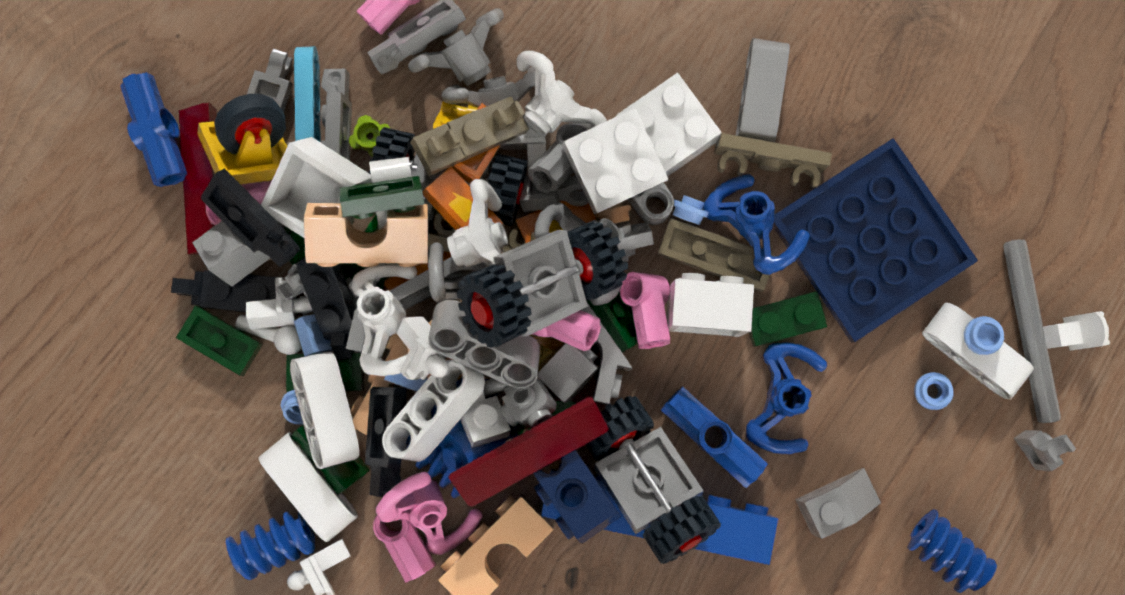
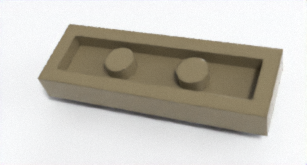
(710, 253)

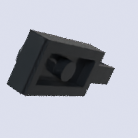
(248, 218)
(214, 293)
(330, 303)
(383, 408)

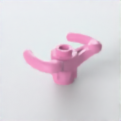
(422, 504)

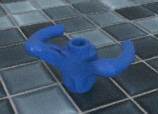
(754, 221)
(800, 397)

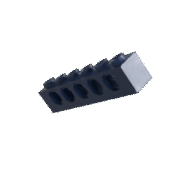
(592, 513)

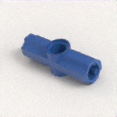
(153, 129)
(732, 452)

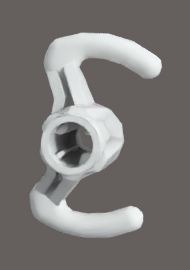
(552, 98)
(482, 237)
(380, 315)

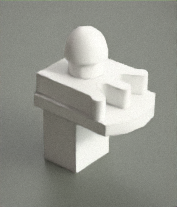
(532, 142)
(276, 311)
(1078, 332)
(421, 358)
(314, 568)

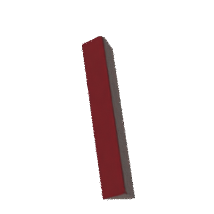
(198, 170)
(529, 452)

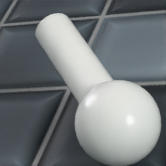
(284, 338)

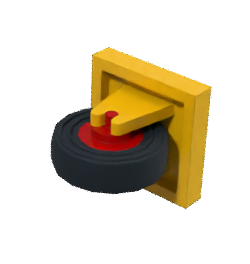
(246, 138)

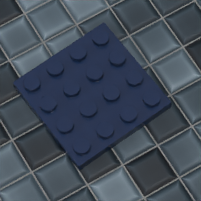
(874, 240)

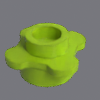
(363, 127)

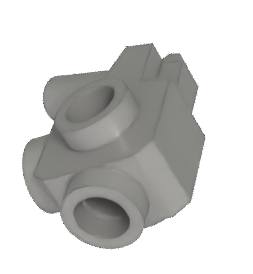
(523, 405)

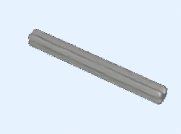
(1032, 331)

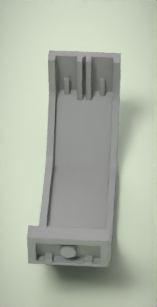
(417, 290)

